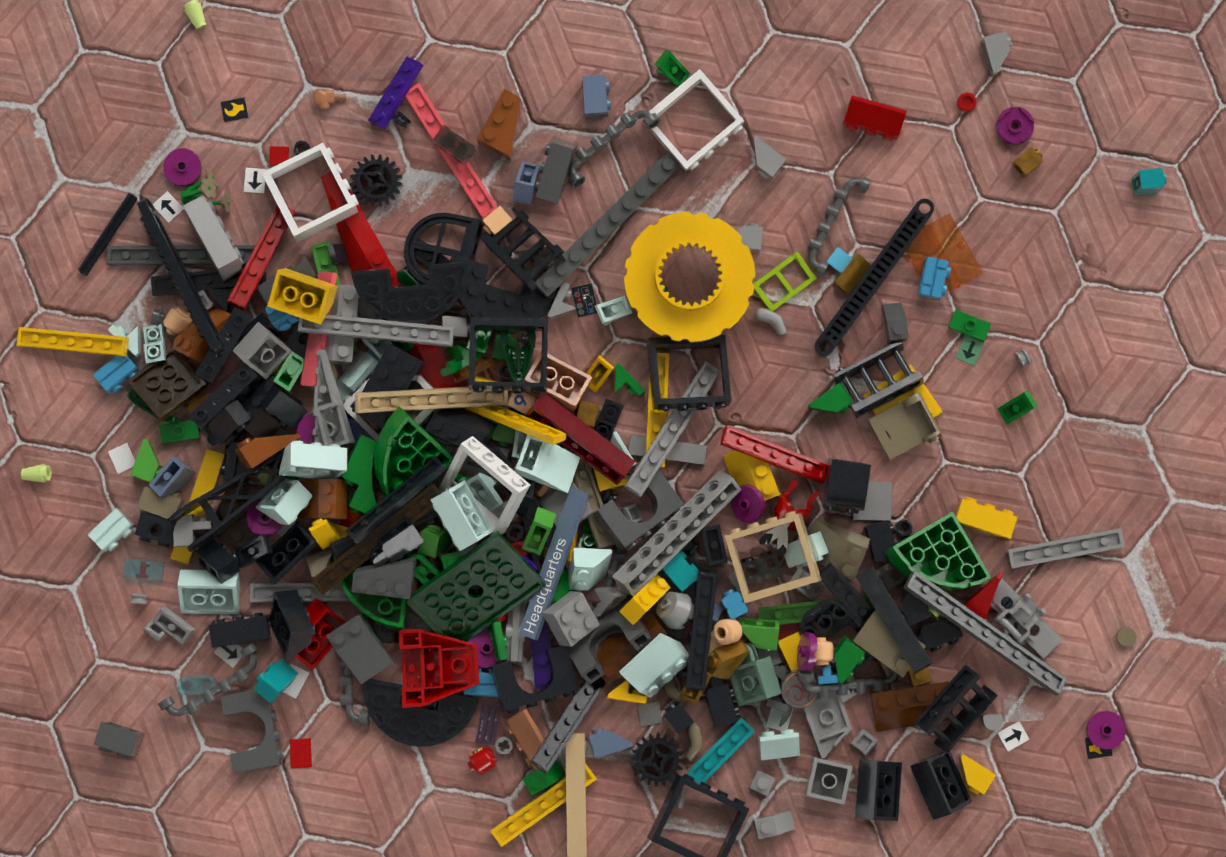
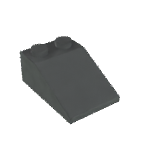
(360, 648)

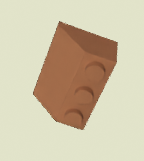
(527, 733)

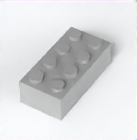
(214, 237)

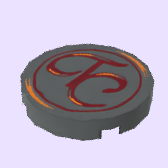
(794, 692)

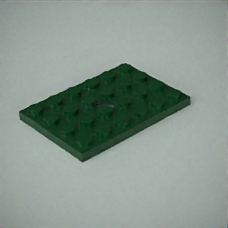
(494, 567)

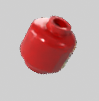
(482, 760)

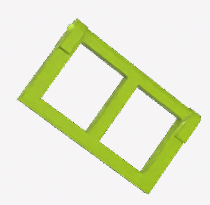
(776, 271)

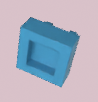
(827, 677)

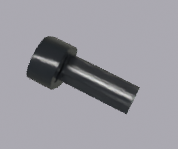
(386, 637)

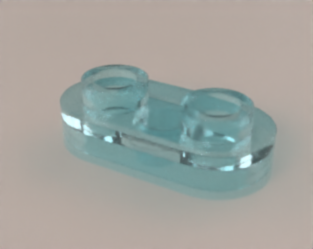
(197, 684)

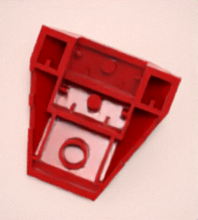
(435, 666)

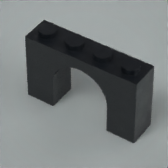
(561, 681)

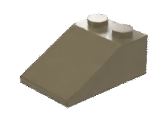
(844, 547)
(879, 643)

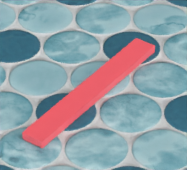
(465, 174)

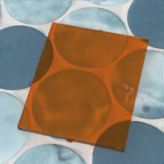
(945, 242)

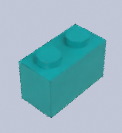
(1148, 181)
(680, 572)
(275, 680)

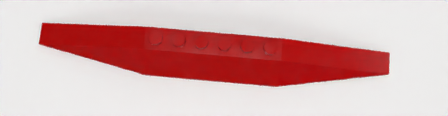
(367, 253)

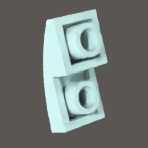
(154, 343)

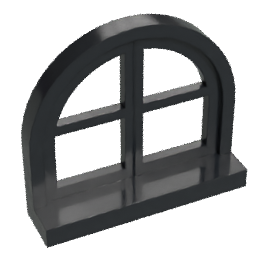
(468, 247)

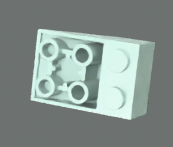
(547, 464)

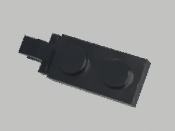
(253, 551)

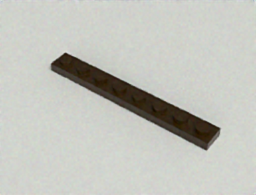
(360, 552)

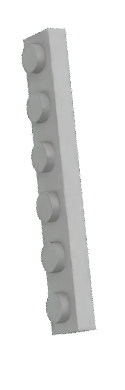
(1065, 548)

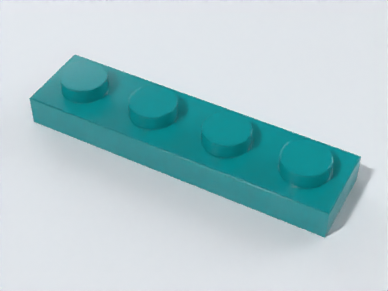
(721, 751)

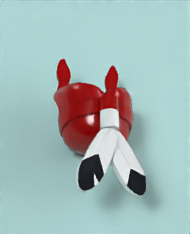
(781, 508)

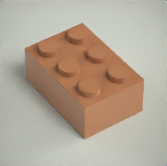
(564, 382)

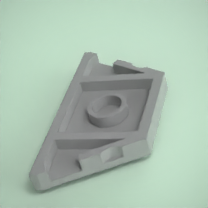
(827, 722)

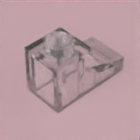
(1016, 710)

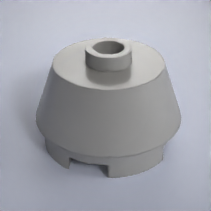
(675, 609)

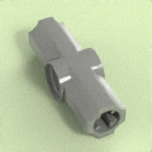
(514, 639)

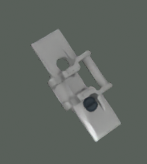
(1027, 615)

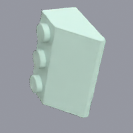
(313, 460)
(461, 515)
(206, 595)
(655, 665)

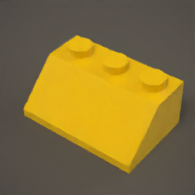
(302, 295)
(752, 471)

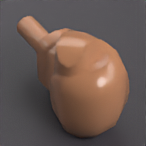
(324, 97)

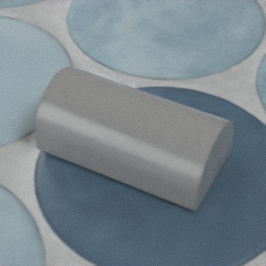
(173, 625)

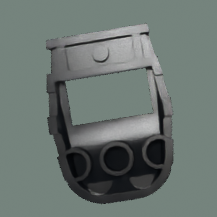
(828, 619)

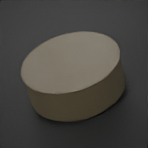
(1126, 636)

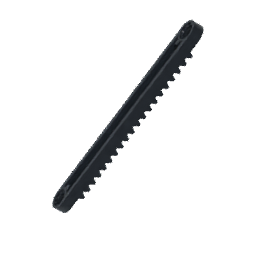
(180, 276)
(874, 277)

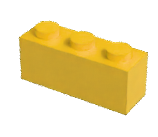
(986, 518)
(645, 599)

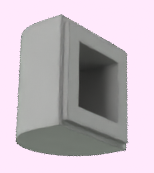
(992, 721)

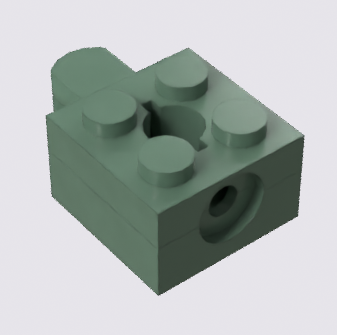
(745, 678)

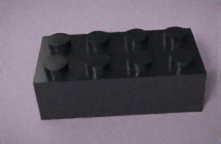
(394, 372)

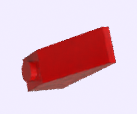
(982, 600)

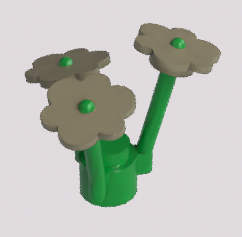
(208, 188)

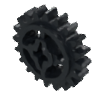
(368, 176)
(662, 776)

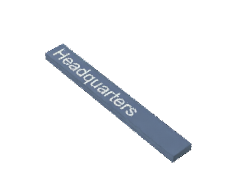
(554, 562)

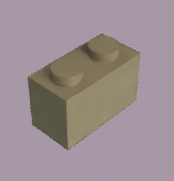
(157, 505)

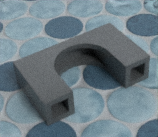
(626, 532)
(585, 650)
(268, 752)

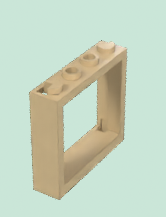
(771, 523)

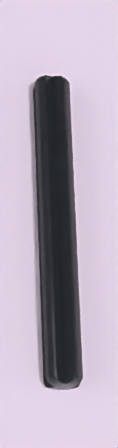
(107, 234)

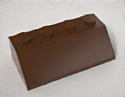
(617, 651)
(903, 706)

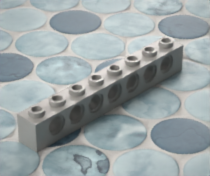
(676, 533)

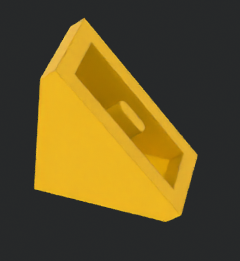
(600, 373)
(605, 484)

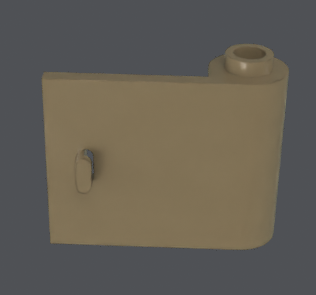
(907, 425)

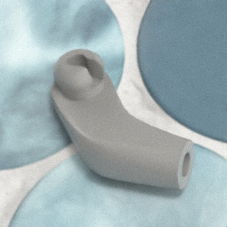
(771, 318)

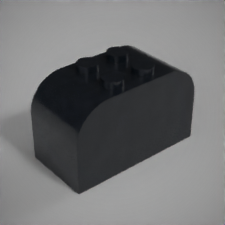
(846, 485)

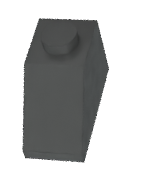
(895, 322)

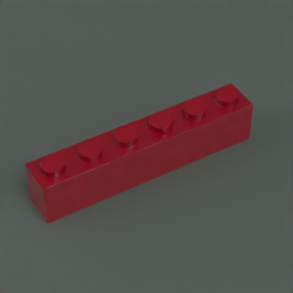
(582, 439)

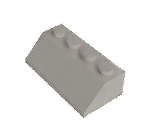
(340, 348)

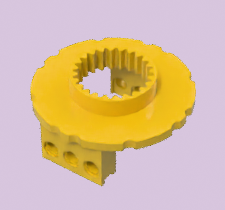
(685, 321)

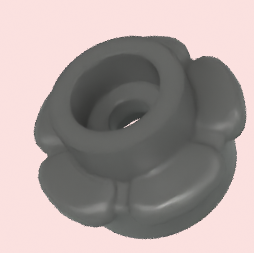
(157, 317)

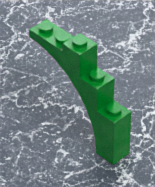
(360, 472)

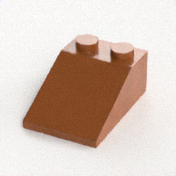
(194, 346)
(259, 449)
(328, 500)

